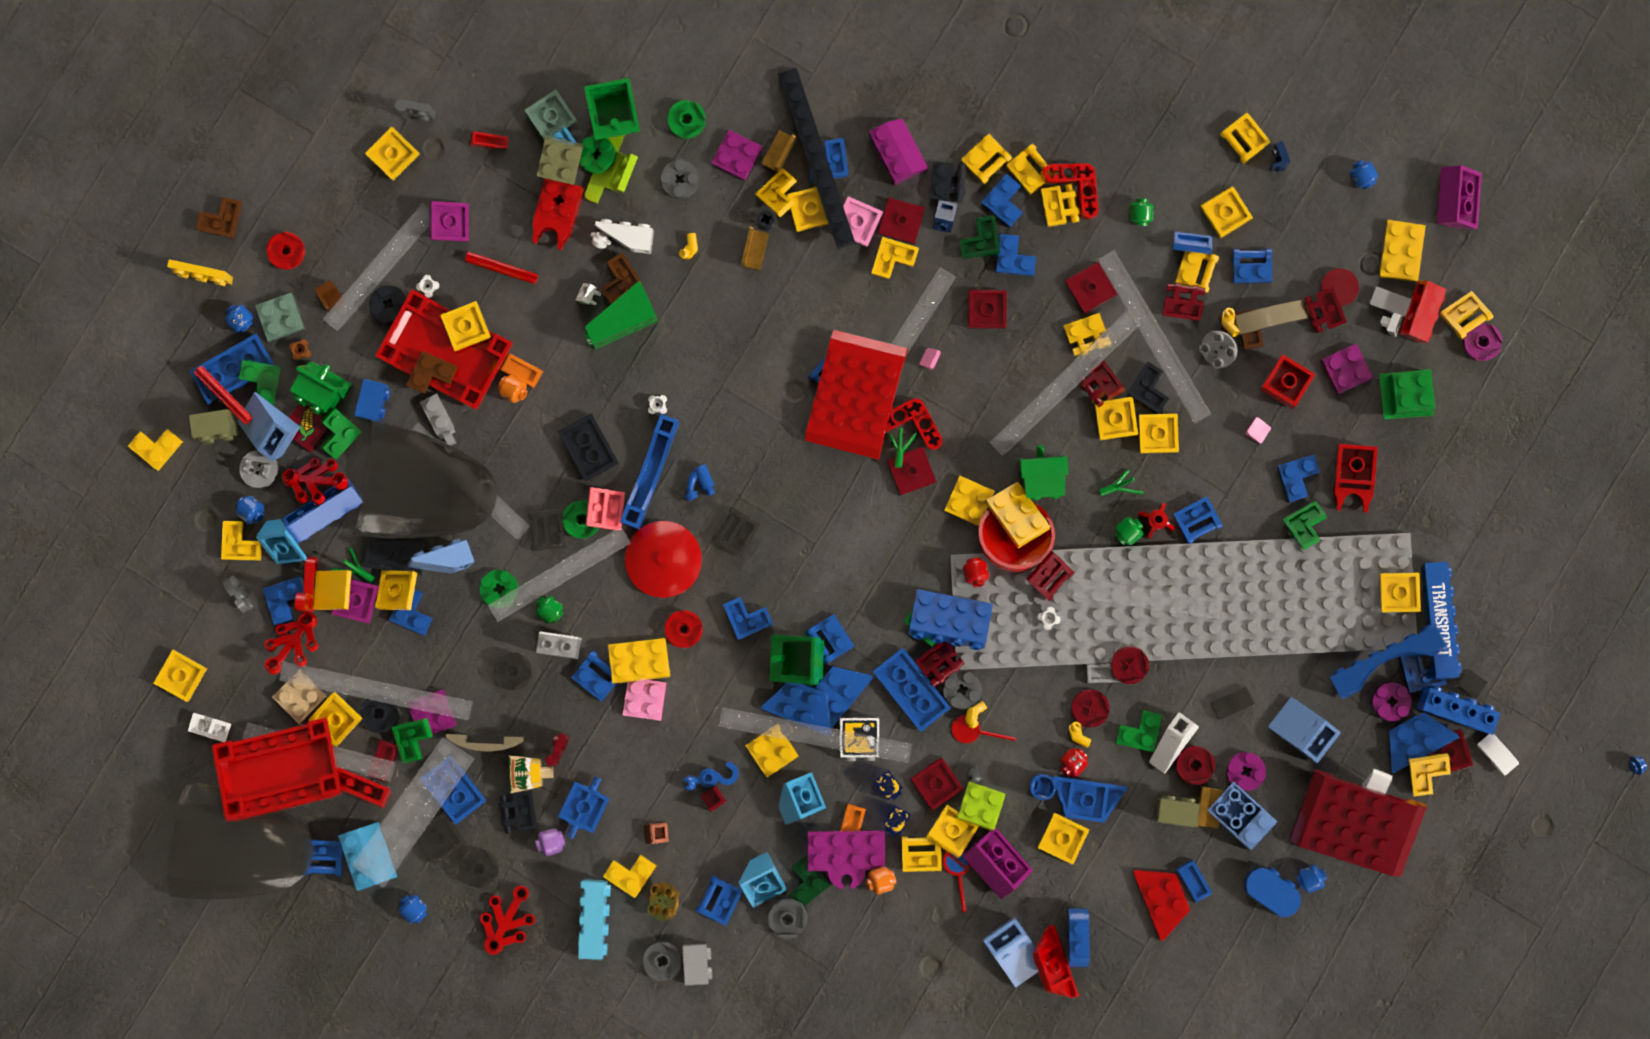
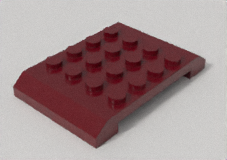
(1357, 824)

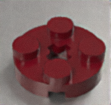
(1201, 756)

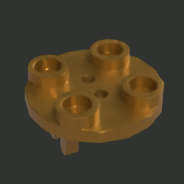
(663, 901)

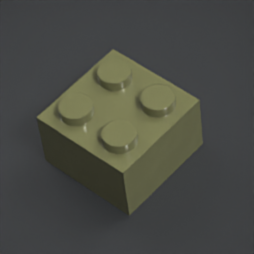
(560, 160)
(213, 426)
(1176, 812)

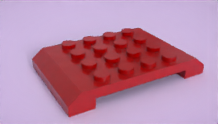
(422, 329)
(855, 394)
(277, 770)

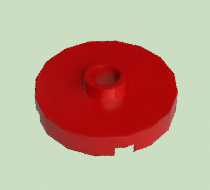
(276, 248)
(680, 619)

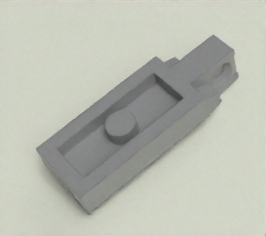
(439, 418)

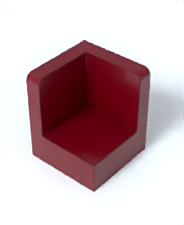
(713, 798)

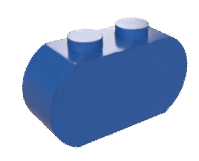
(1272, 891)
(1078, 937)

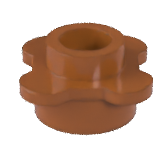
(295, 350)

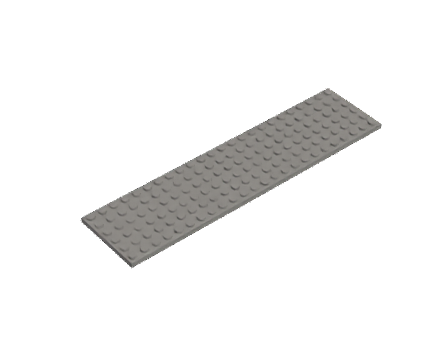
(1270, 592)

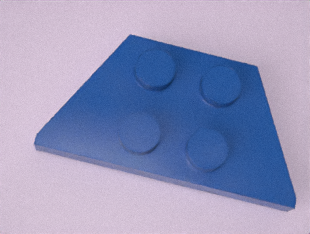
(842, 690)
(800, 704)
(1417, 739)
(1087, 799)

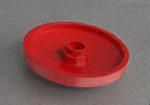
(1004, 553)
(663, 559)

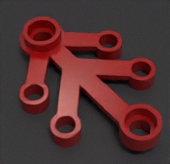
(293, 477)
(291, 641)
(505, 922)

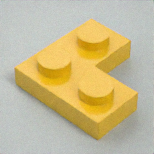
(773, 192)
(891, 252)
(155, 453)
(233, 545)
(1423, 769)
(630, 880)

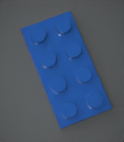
(227, 366)
(911, 689)

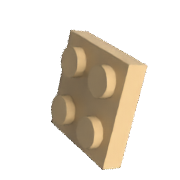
(299, 700)

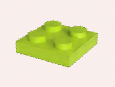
(981, 806)

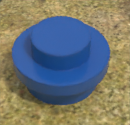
(1637, 765)

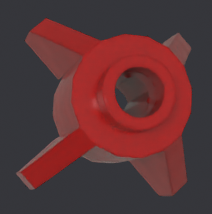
(1152, 524)

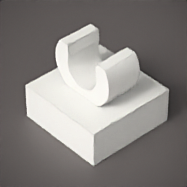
(586, 293)
(1392, 324)

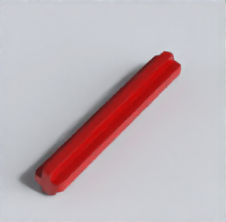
(501, 267)
(223, 395)

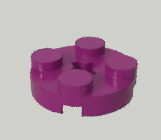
(1477, 351)
(1402, 698)
(1250, 761)

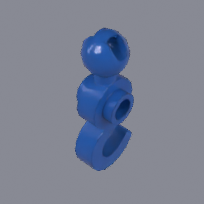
(710, 777)

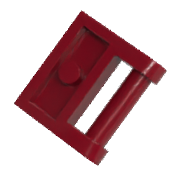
(1046, 572)

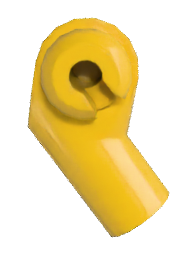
(691, 248)
(1228, 322)
(972, 714)
(1076, 735)

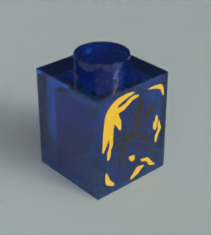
(888, 785)
(896, 820)

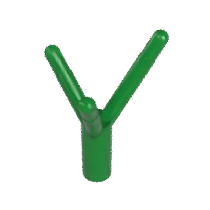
(899, 449)
(1117, 486)
(356, 569)

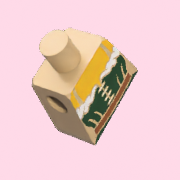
(527, 773)

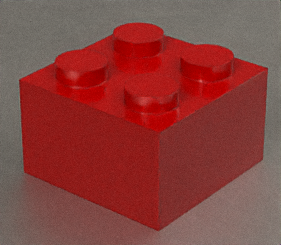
(1287, 381)

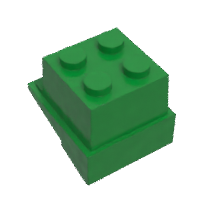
(612, 109)
(319, 388)
(1407, 394)
(1043, 475)
(796, 659)

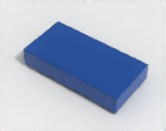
(1192, 242)
(1194, 881)

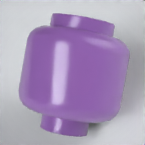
(550, 842)

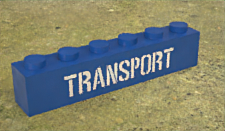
(1440, 612)

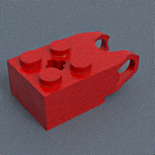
(554, 217)
(1353, 481)

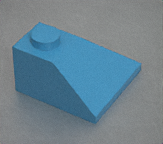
(280, 543)
(800, 798)
(761, 880)

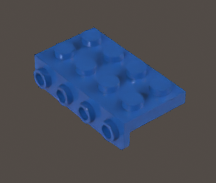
(950, 619)

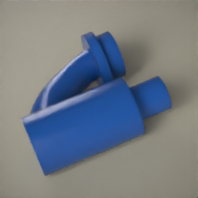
(705, 481)

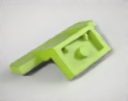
(615, 177)

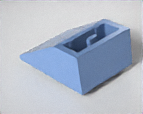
(269, 428)
(446, 560)
(1304, 730)
(1242, 816)
(1012, 951)

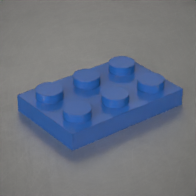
(463, 800)

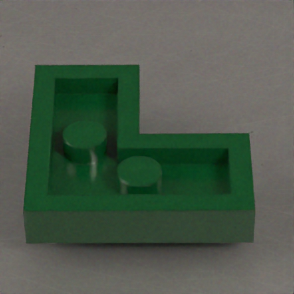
(986, 243)
(813, 883)

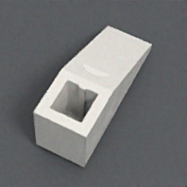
(634, 238)
(1173, 742)

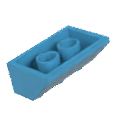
(352, 845)

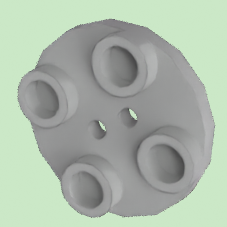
(1224, 355)
(249, 467)

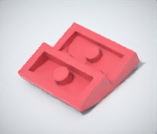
(605, 508)

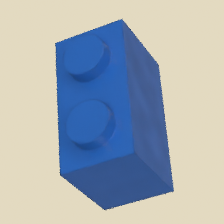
(372, 400)

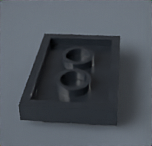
(588, 447)
(393, 553)

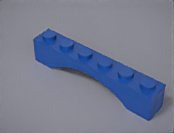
(650, 472)
(1352, 679)

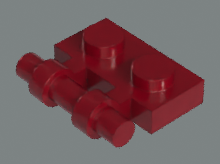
(1183, 307)
(1330, 308)
(1107, 382)
(936, 658)
(559, 743)

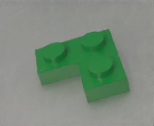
(264, 374)
(343, 432)
(1301, 524)
(407, 736)
(1145, 736)

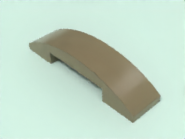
(1271, 316)
(462, 740)

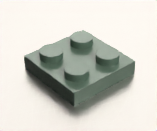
(550, 115)
(280, 317)

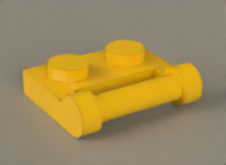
(1250, 134)
(982, 154)
(1025, 172)
(1190, 268)
(1463, 310)
(922, 859)

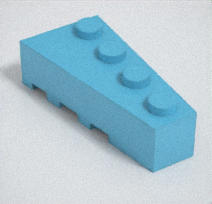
(593, 919)

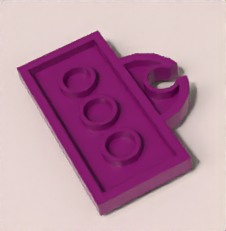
(845, 854)

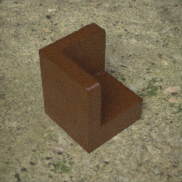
(328, 294)

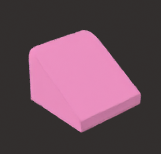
(930, 358)
(1258, 430)

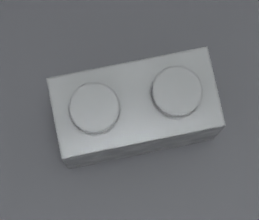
(696, 964)

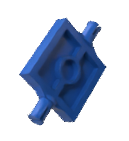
(584, 807)

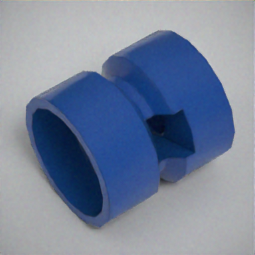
(1042, 787)

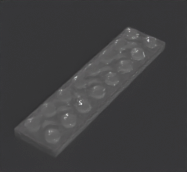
(413, 812)

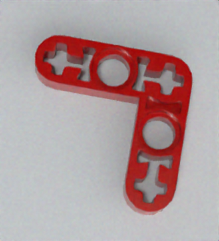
(1082, 181)
(916, 417)
(305, 601)

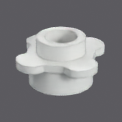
(600, 239)
(427, 281)
(661, 408)
(1048, 623)

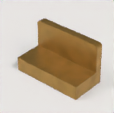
(779, 151)
(754, 249)
(1206, 799)

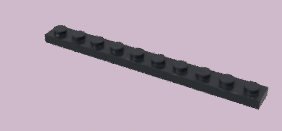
(817, 158)

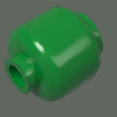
(1141, 212)
(1129, 531)
(549, 609)

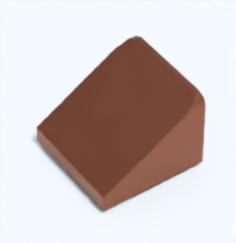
(656, 833)

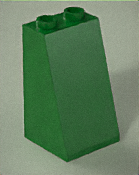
(621, 318)

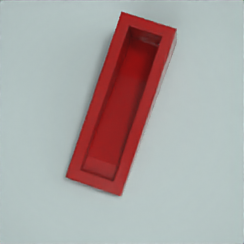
(488, 140)

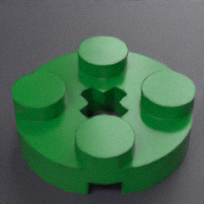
(685, 130)
(603, 162)
(571, 522)
(490, 581)

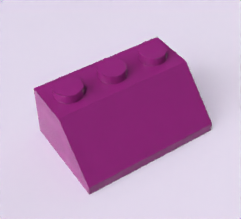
(897, 151)
(1459, 197)
(998, 863)

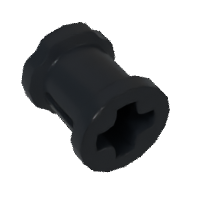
(762, 225)

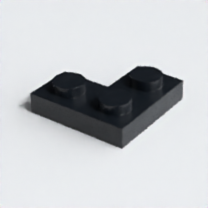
(1144, 391)

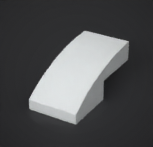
(209, 727)
(1498, 754)

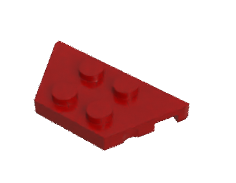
(1163, 899)
(1053, 965)

